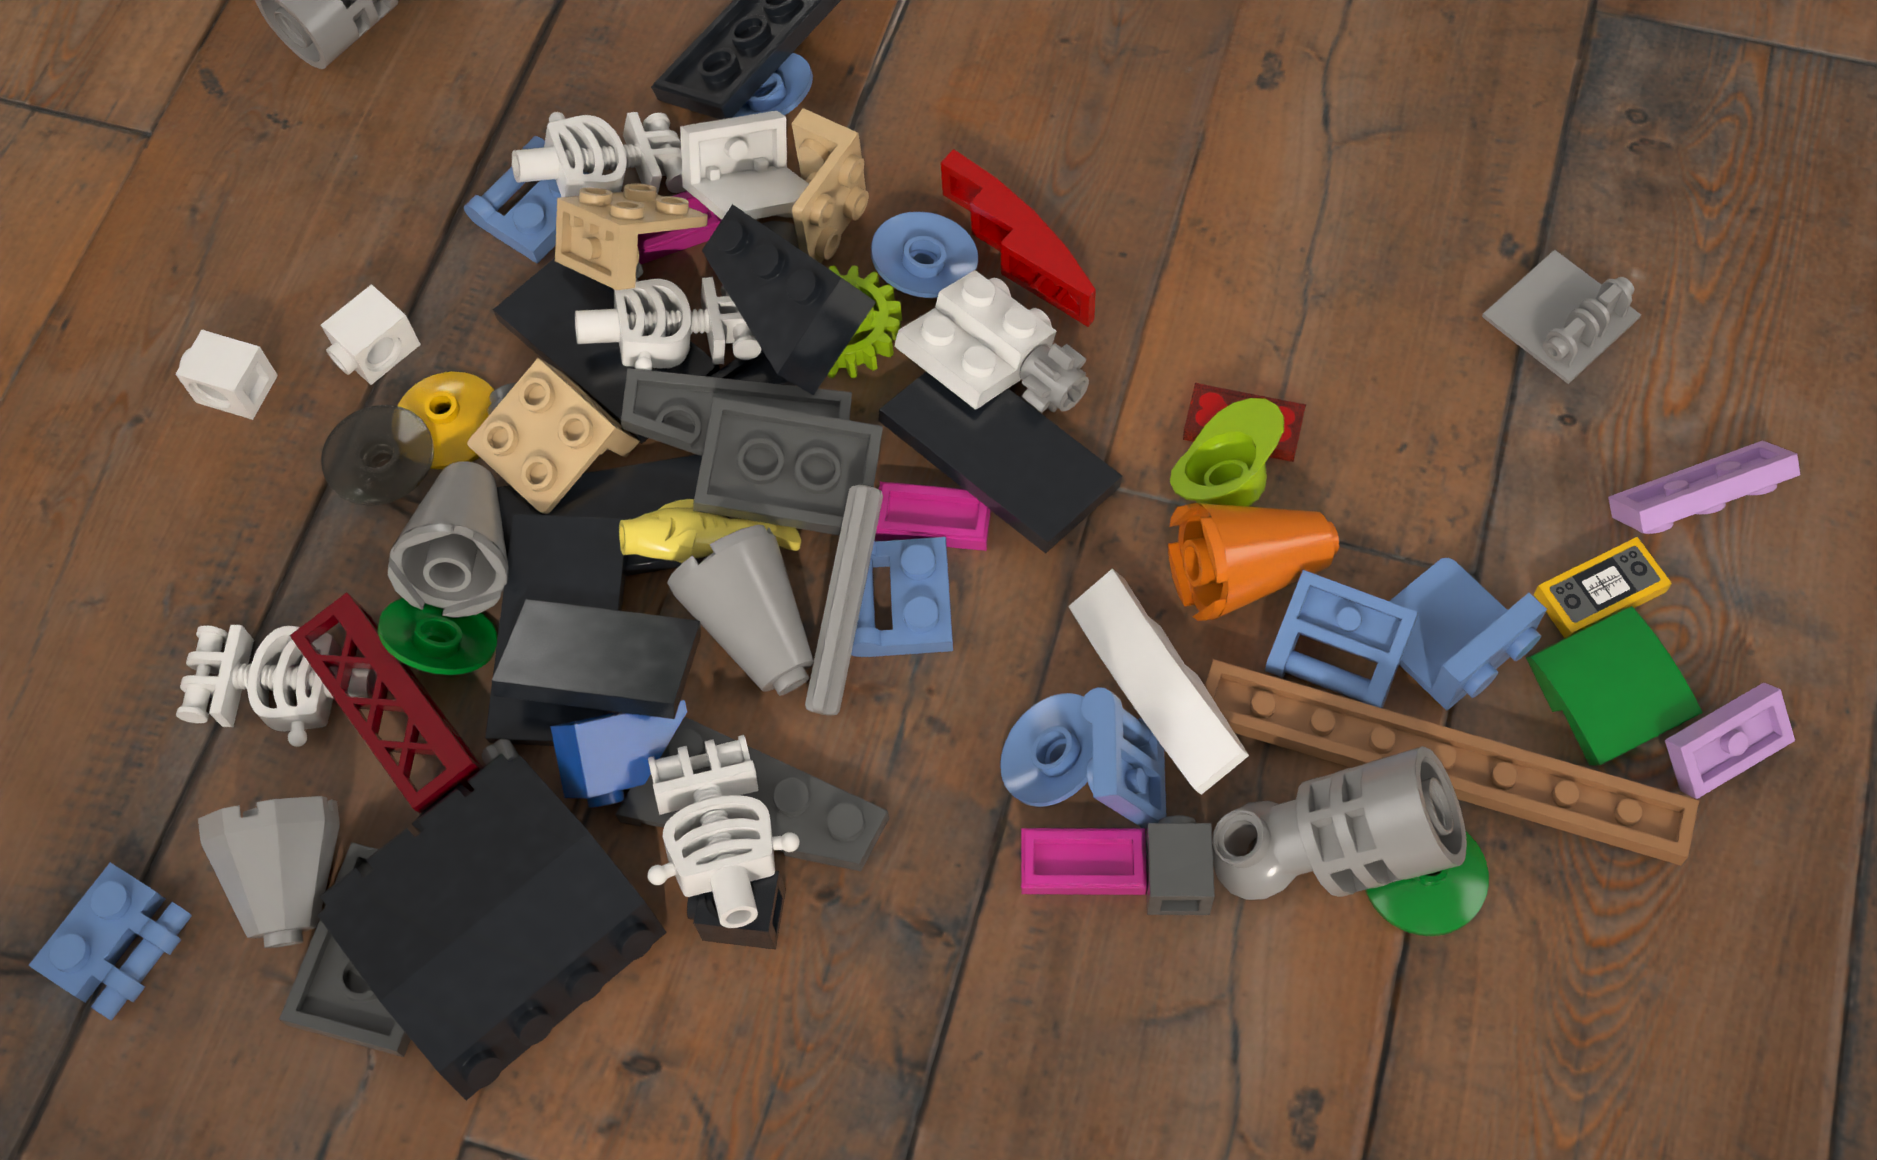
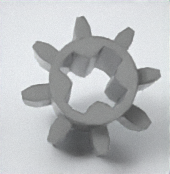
(1054, 378)

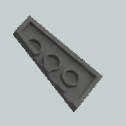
(678, 406)
(829, 822)

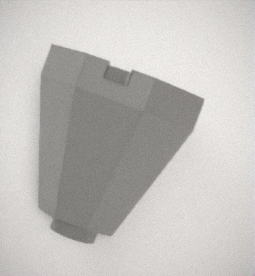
(273, 863)

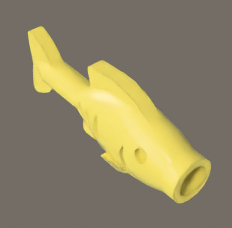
(679, 532)

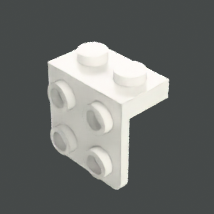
(740, 165)

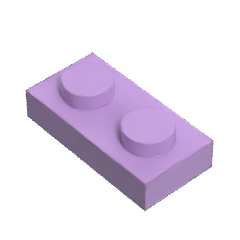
(1730, 740)

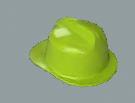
(1230, 455)

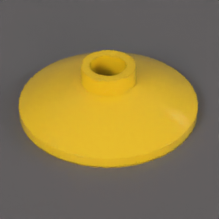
(468, 405)

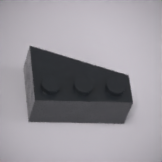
(787, 298)

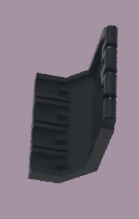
(489, 923)

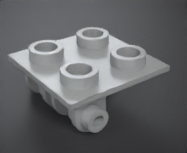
(1564, 315)

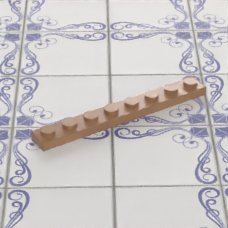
(1479, 768)

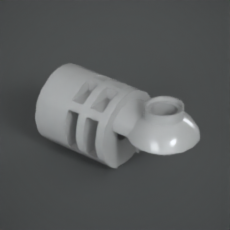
(322, 28)
(1348, 828)

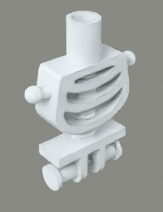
(593, 145)
(660, 309)
(275, 667)
(717, 835)

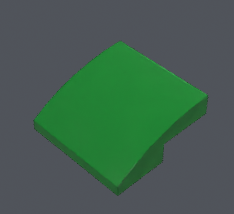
(1614, 685)

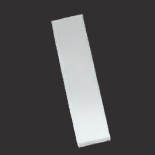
(1158, 682)

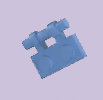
(101, 931)

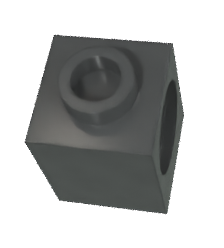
(1179, 867)

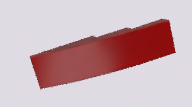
(1028, 247)

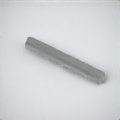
(844, 600)

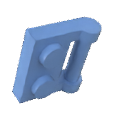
(530, 223)
(917, 597)
(1347, 622)
(1126, 760)

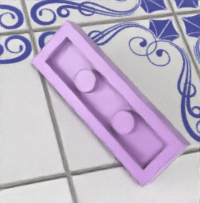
(1704, 487)

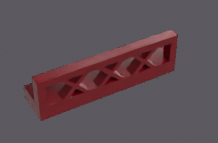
(410, 698)

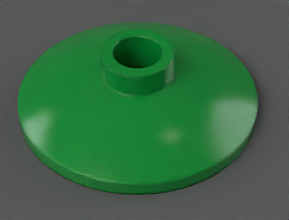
(436, 641)
(1437, 902)

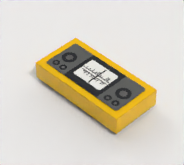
(1602, 587)

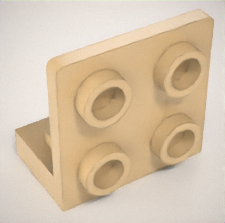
(836, 189)
(602, 228)
(547, 436)

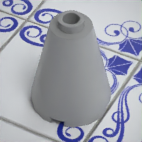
(453, 545)
(748, 607)

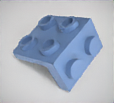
(1462, 632)

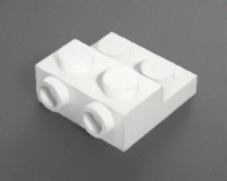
(975, 338)

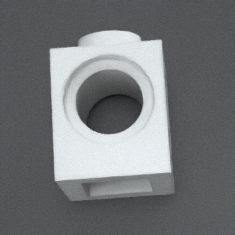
(369, 335)
(226, 374)

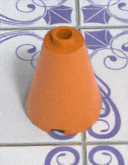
(1244, 553)

